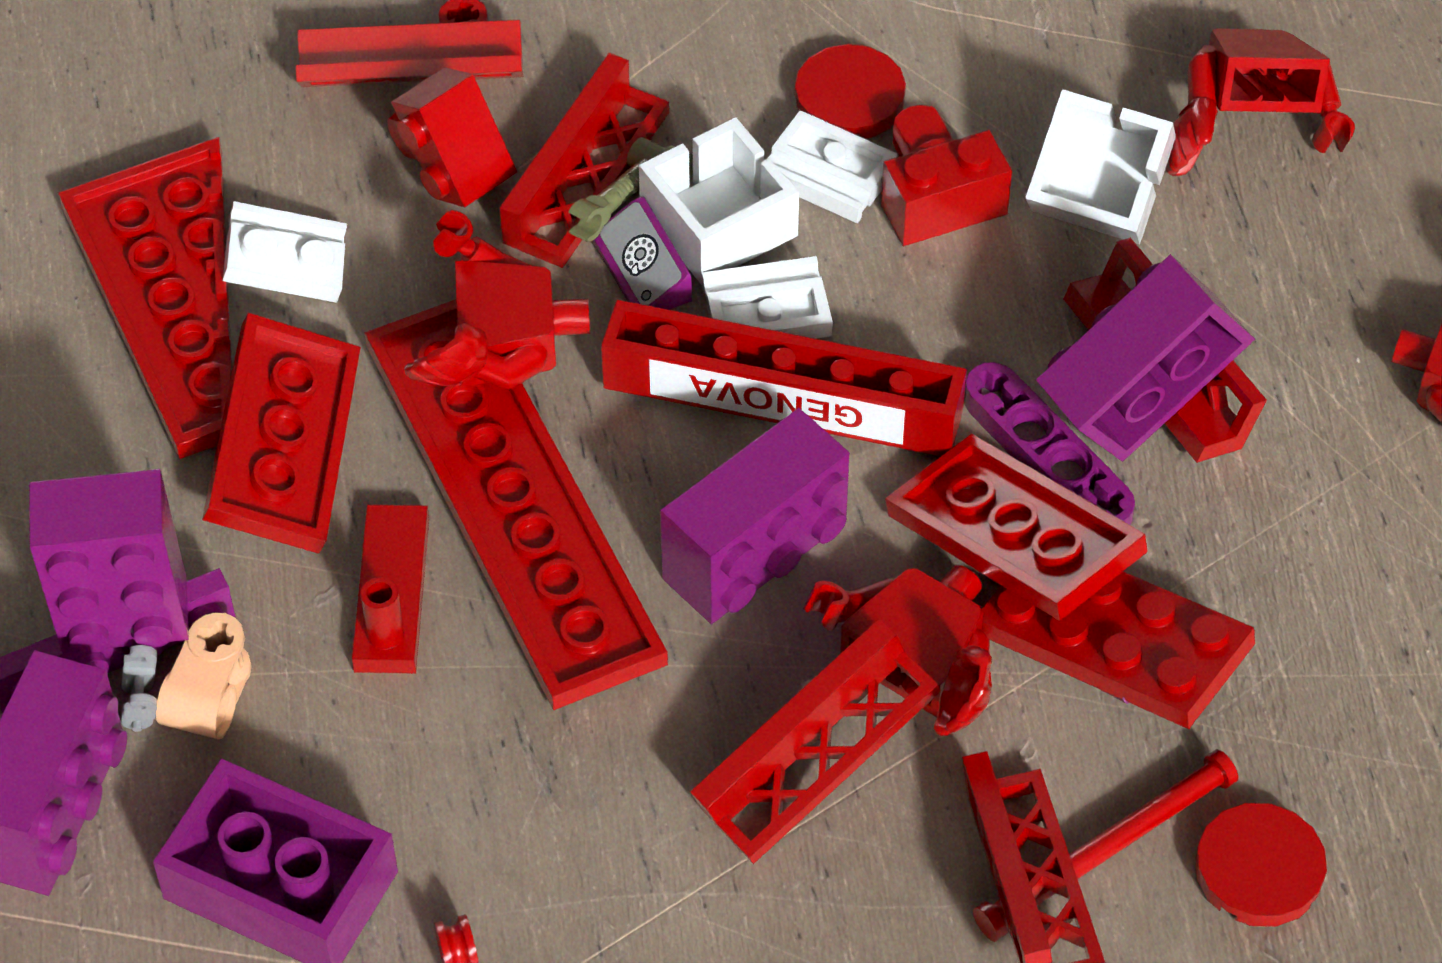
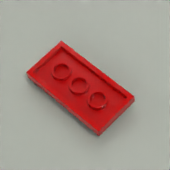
(282, 434)
(1016, 526)
(1130, 644)

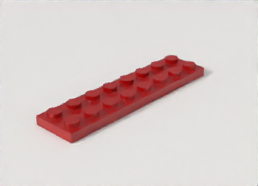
(521, 519)

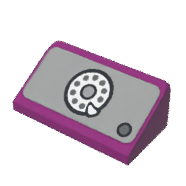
(644, 258)

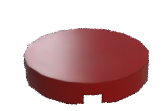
(851, 89)
(1261, 864)

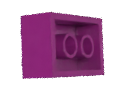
(1144, 358)
(755, 516)
(109, 561)
(53, 758)
(276, 866)

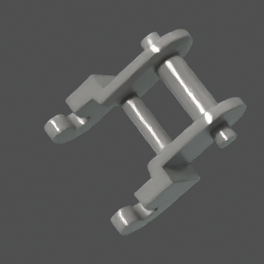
(139, 679)

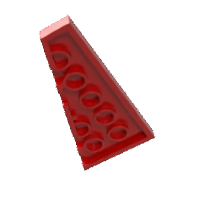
(159, 263)

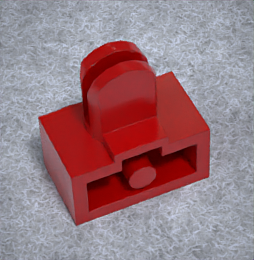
(452, 137)
(941, 180)

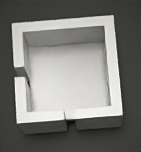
(1100, 172)
(721, 216)

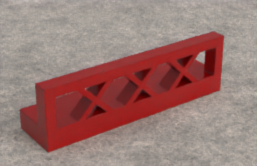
(408, 52)
(567, 150)
(1205, 422)
(799, 725)
(1018, 881)

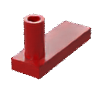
(391, 589)

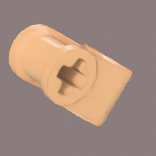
(206, 678)

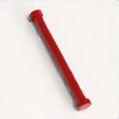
(1216, 771)

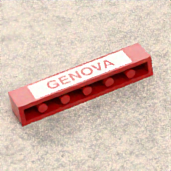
(775, 372)

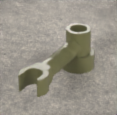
(597, 209)

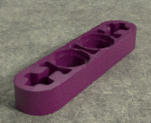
(1055, 446)

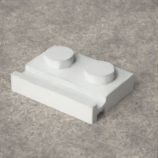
(830, 165)
(285, 252)
(771, 296)

